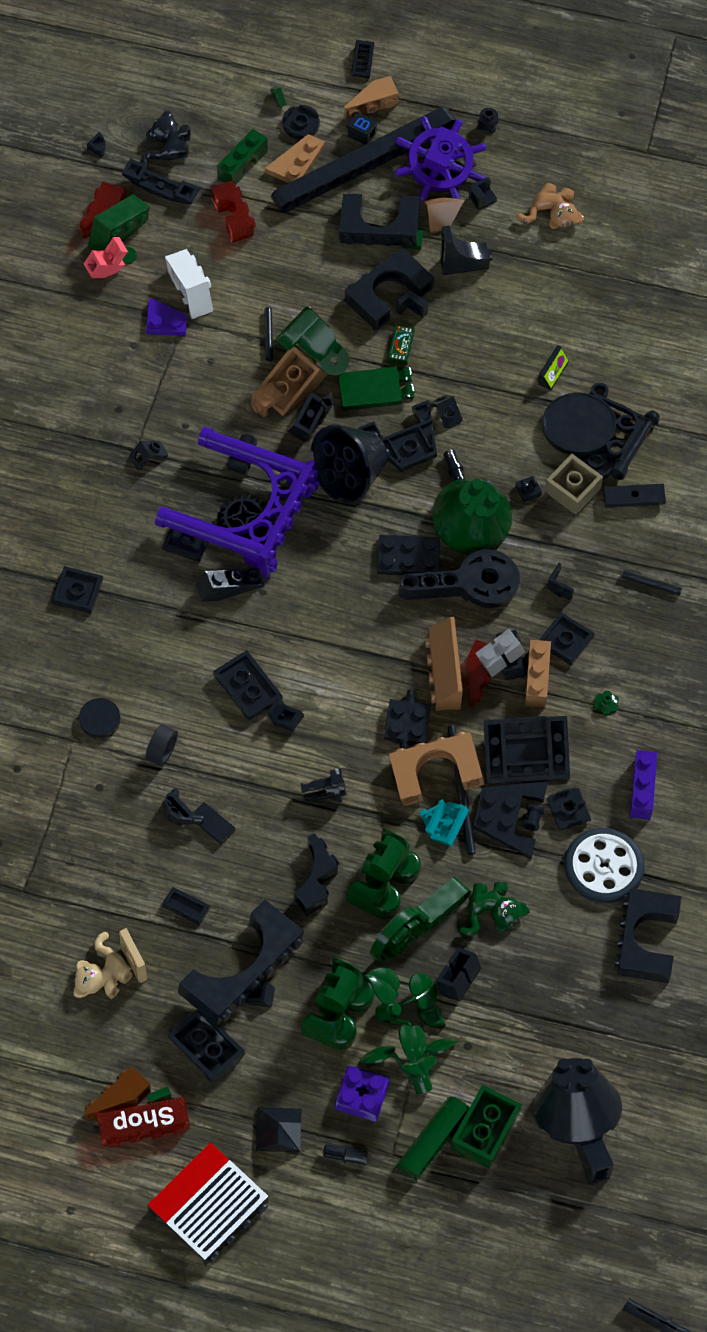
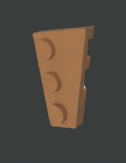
(297, 160)

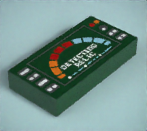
(401, 344)

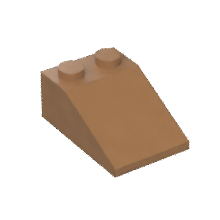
(295, 378)

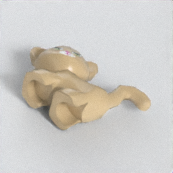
(91, 978)

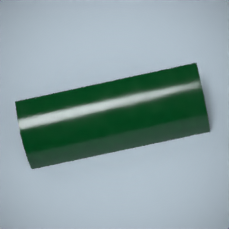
(433, 1137)

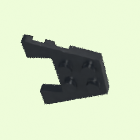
(412, 444)
(499, 813)

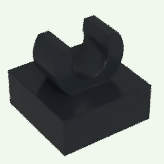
(528, 488)

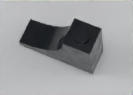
(462, 256)

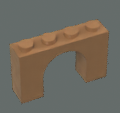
(408, 762)

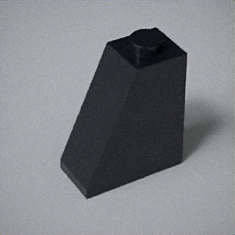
(595, 1161)

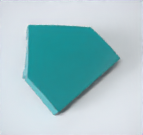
(444, 821)

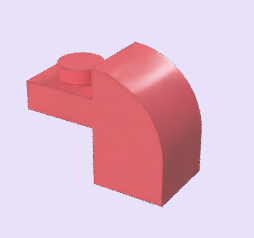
(108, 261)

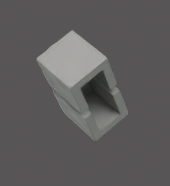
(491, 654)

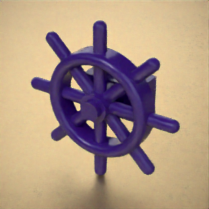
(444, 149)

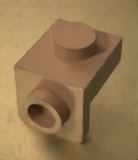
(265, 398)

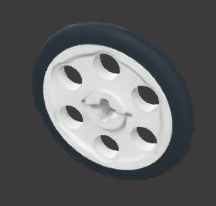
(612, 839)

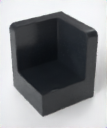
(481, 193)

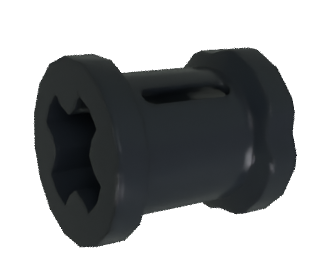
(532, 817)

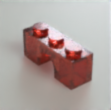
(228, 198)

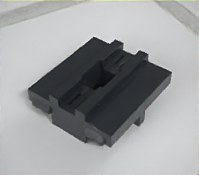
(578, 814)

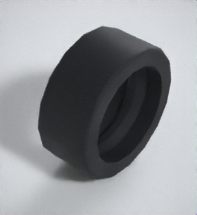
(161, 745)

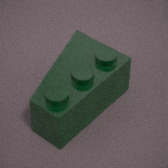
(118, 221)

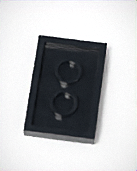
(408, 554)
(247, 685)

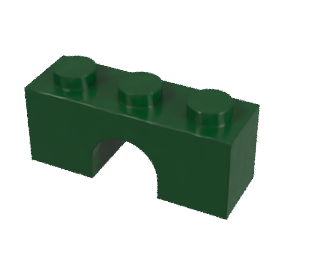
(249, 149)

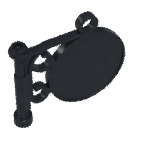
(586, 425)

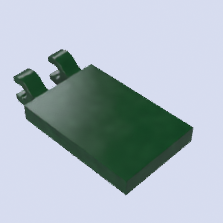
(375, 388)

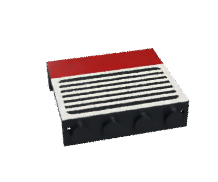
(209, 1203)

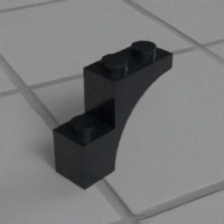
(313, 893)

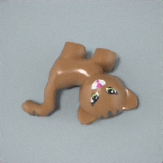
(562, 210)

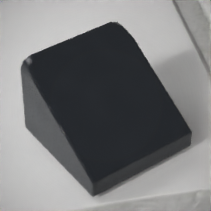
(263, 996)

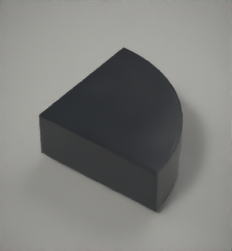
(97, 144)

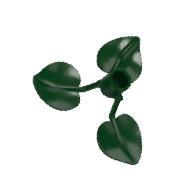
(424, 991)
(419, 1068)

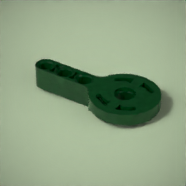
(414, 921)

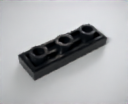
(644, 495)

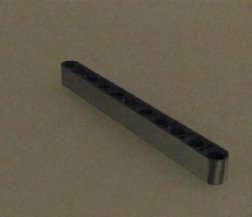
(355, 163)

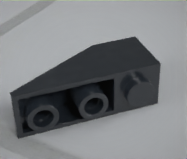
(223, 584)

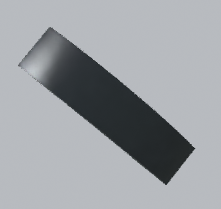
(159, 185)

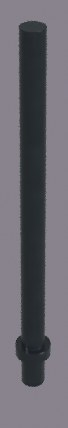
(463, 801)

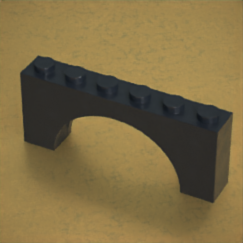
(220, 996)

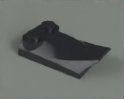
(206, 1045)

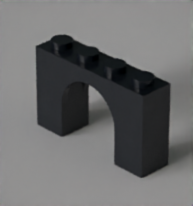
(400, 232)
(399, 268)
(633, 959)

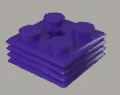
(371, 1102)

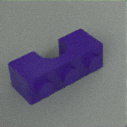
(643, 784)

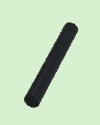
(268, 334)
(651, 582)

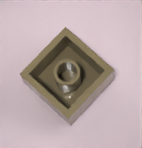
(573, 484)

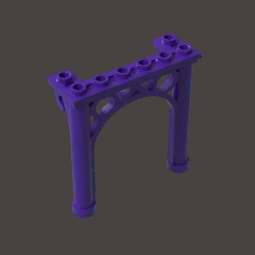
(257, 551)

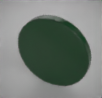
(130, 257)

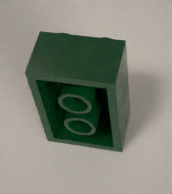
(486, 1126)

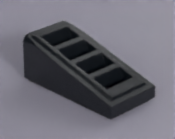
(366, 46)

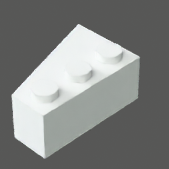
(191, 282)

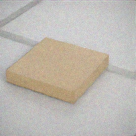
(133, 955)

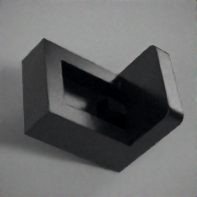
(414, 302)
(284, 716)

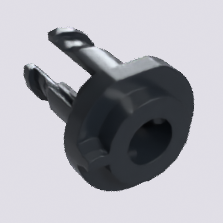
(333, 786)

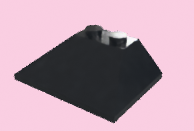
(526, 749)

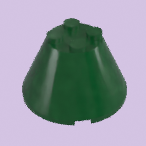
(472, 515)

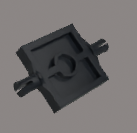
(407, 721)

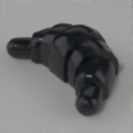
(177, 811)

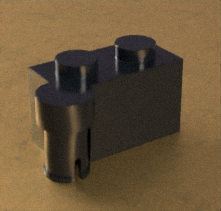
(309, 414)

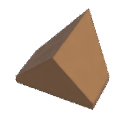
(441, 212)

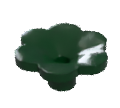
(606, 703)

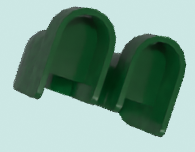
(316, 340)
(391, 861)
(344, 990)

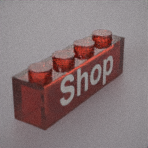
(143, 1121)

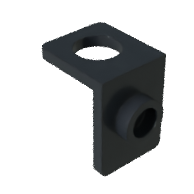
(448, 410)
(148, 450)
(558, 588)

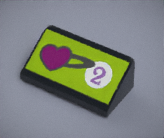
(553, 368)

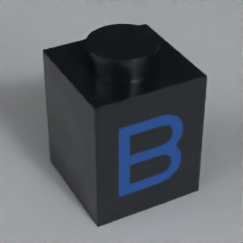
(361, 128)

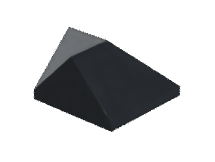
(278, 1129)

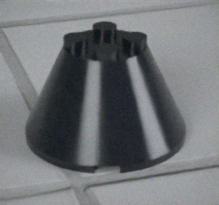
(348, 461)
(577, 1103)

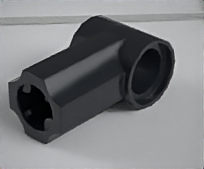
(238, 465)

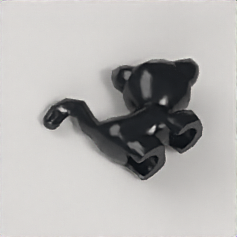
(166, 130)

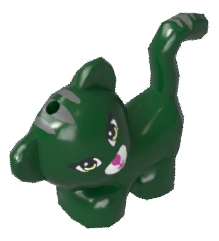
(505, 910)

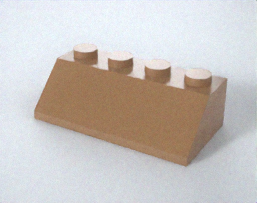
(444, 665)

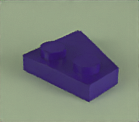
(165, 320)

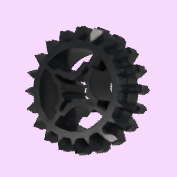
(245, 507)

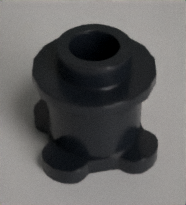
(488, 119)

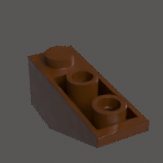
(123, 1094)

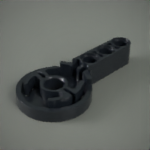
(467, 579)

